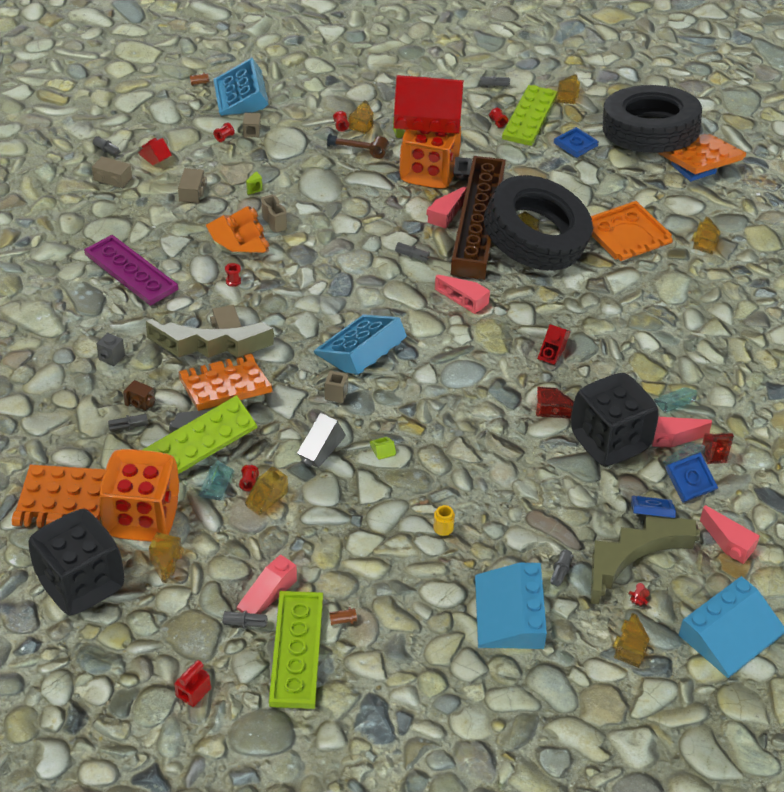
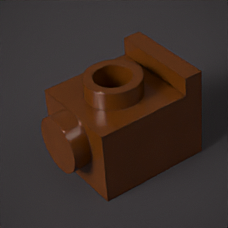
(139, 395)

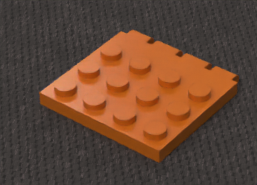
(705, 154)
(629, 231)

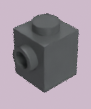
(462, 167)
(110, 349)

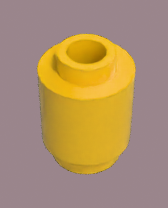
(444, 520)

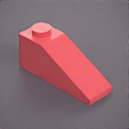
(445, 208)
(465, 293)
(678, 431)
(730, 536)
(266, 589)

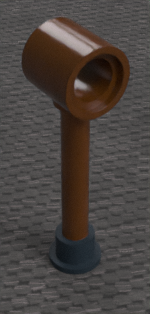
(377, 147)

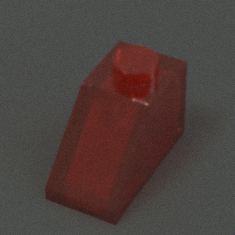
(553, 403)
(717, 447)

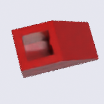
(155, 151)
(553, 344)

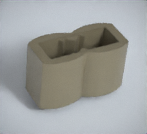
(274, 213)

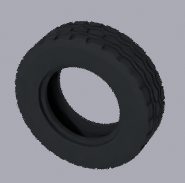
(626, 122)
(531, 246)

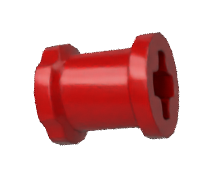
(497, 116)
(341, 121)
(223, 132)
(233, 277)
(248, 477)

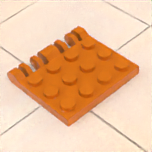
(224, 382)
(56, 492)

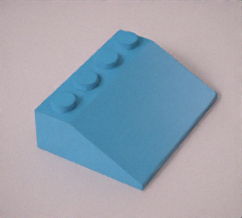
(241, 89)
(362, 342)
(511, 607)
(732, 627)

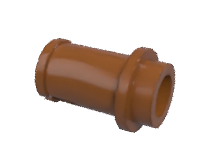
(199, 79)
(343, 616)

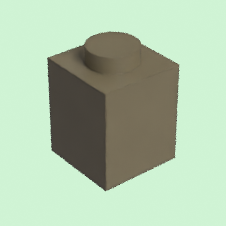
(252, 125)
(336, 386)

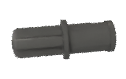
(494, 81)
(106, 146)
(412, 252)
(128, 422)
(561, 567)
(245, 619)

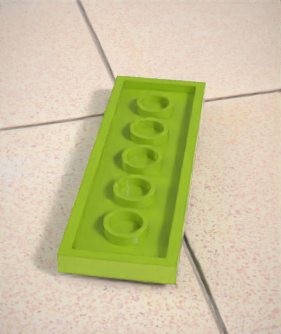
(529, 115)
(206, 434)
(296, 650)

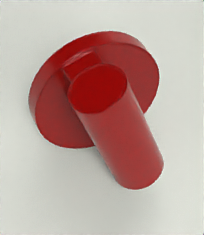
(638, 597)

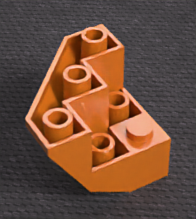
(239, 231)

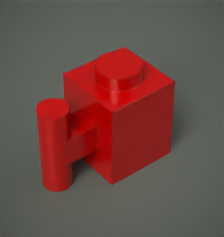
(193, 684)

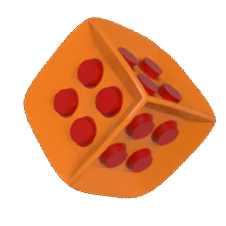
(429, 157)
(139, 494)

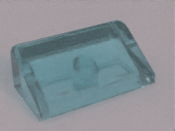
(676, 399)
(686, 451)
(216, 481)

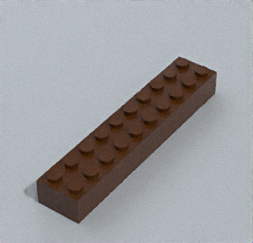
(472, 241)

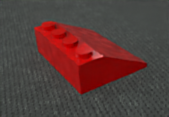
(428, 104)

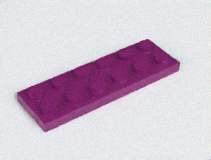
(131, 269)

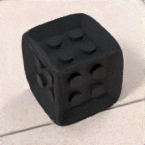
(614, 418)
(76, 561)

